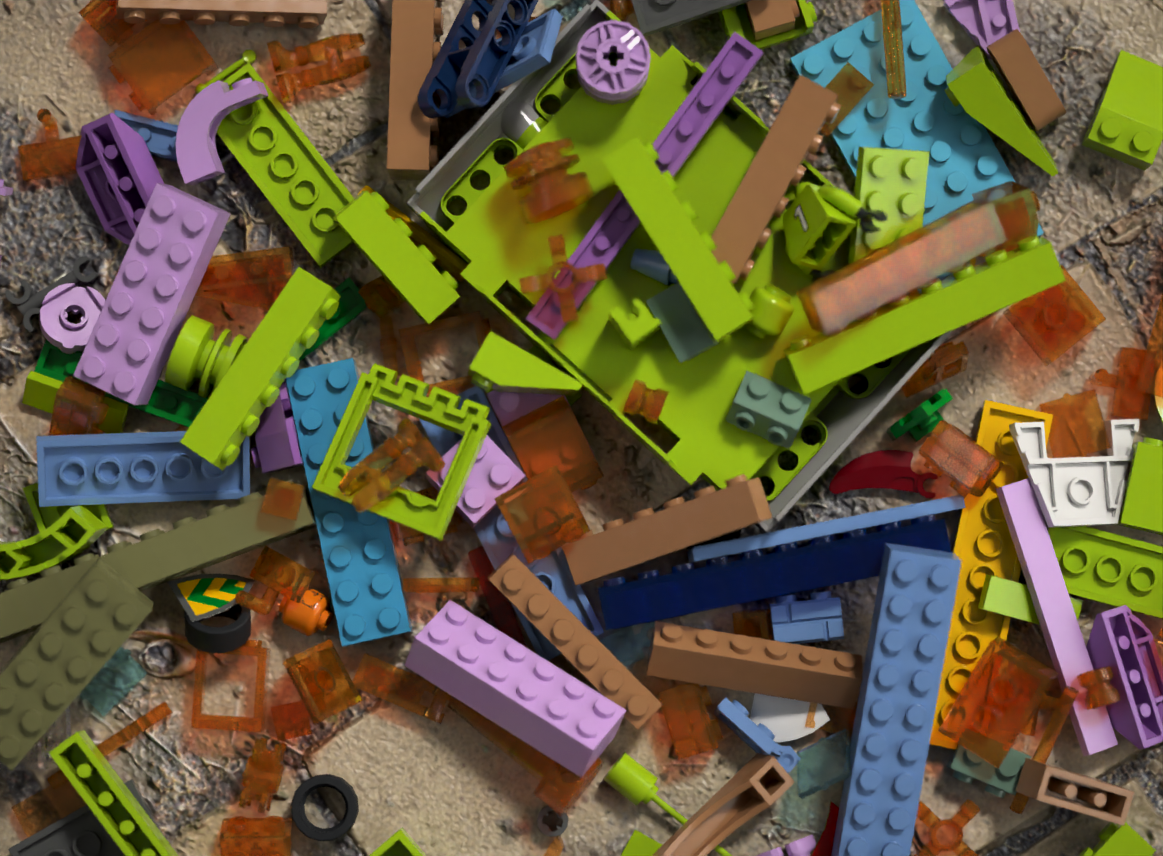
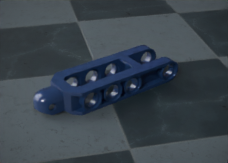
(480, 61)

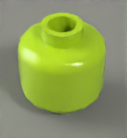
(771, 311)

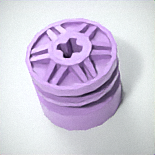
(607, 82)

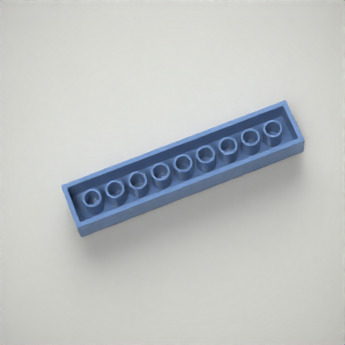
(897, 701)

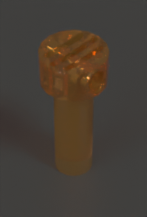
(551, 789)

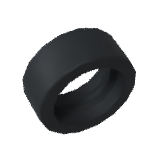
(220, 638)
(298, 809)

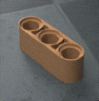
(1026, 80)

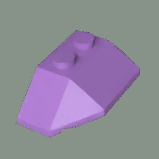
(116, 174)
(1129, 648)

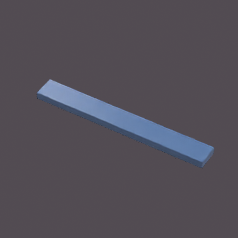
(825, 528)

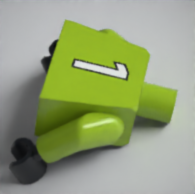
(820, 223)

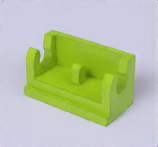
(634, 329)

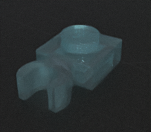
(627, 645)

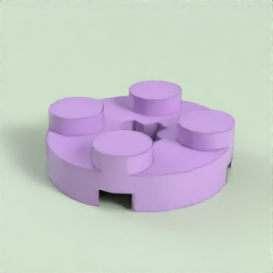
(54, 316)

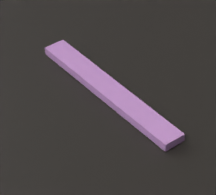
(1054, 610)

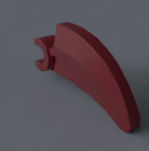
(881, 470)

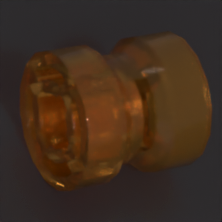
(645, 401)
(1098, 687)

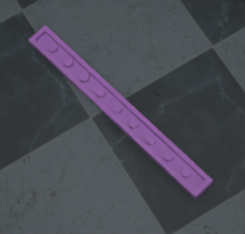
(674, 148)

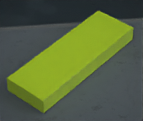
(41, 394)
(1013, 600)

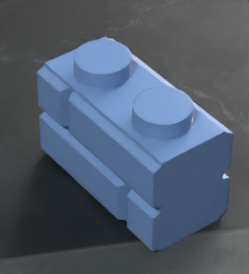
(806, 620)

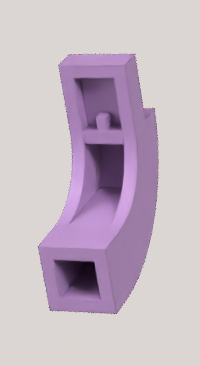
(199, 124)

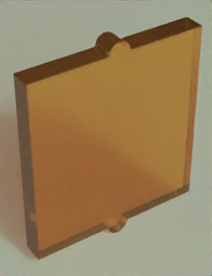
(1076, 425)

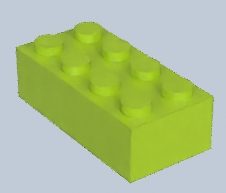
(396, 256)

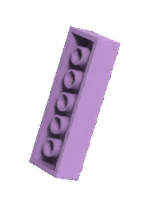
(151, 294)
(515, 688)

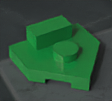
(921, 419)

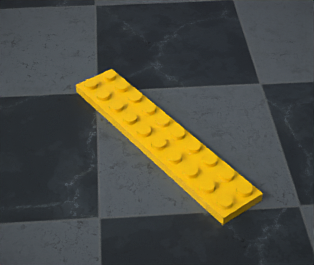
(985, 549)

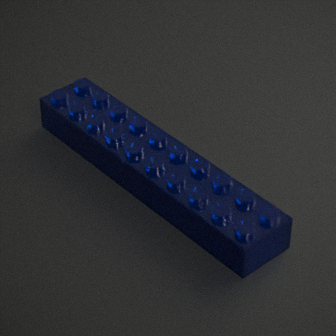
(761, 575)

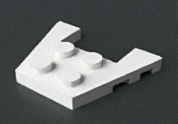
(1077, 488)

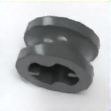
(544, 828)

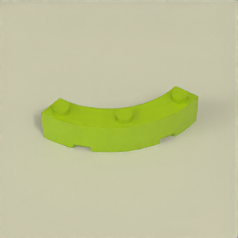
(51, 547)

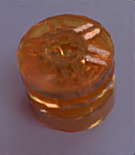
(547, 176)

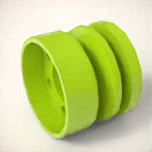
(201, 357)

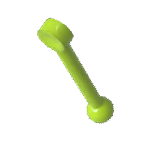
(248, 56)

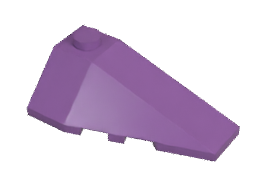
(277, 436)

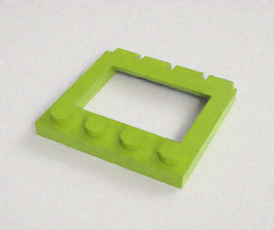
(440, 409)

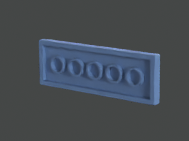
(133, 470)

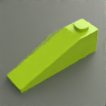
(984, 98)

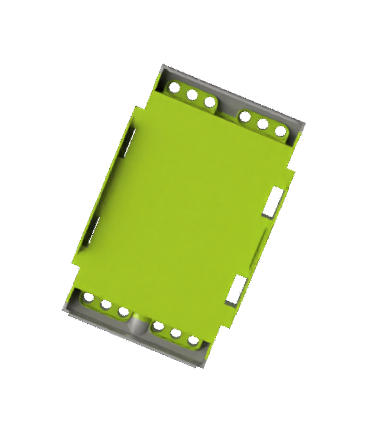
(701, 391)

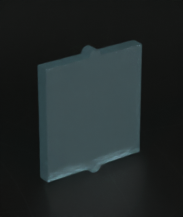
(113, 681)
(823, 763)

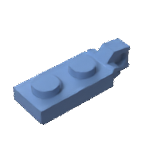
(756, 737)

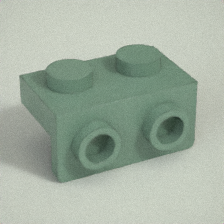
(768, 410)
(999, 781)

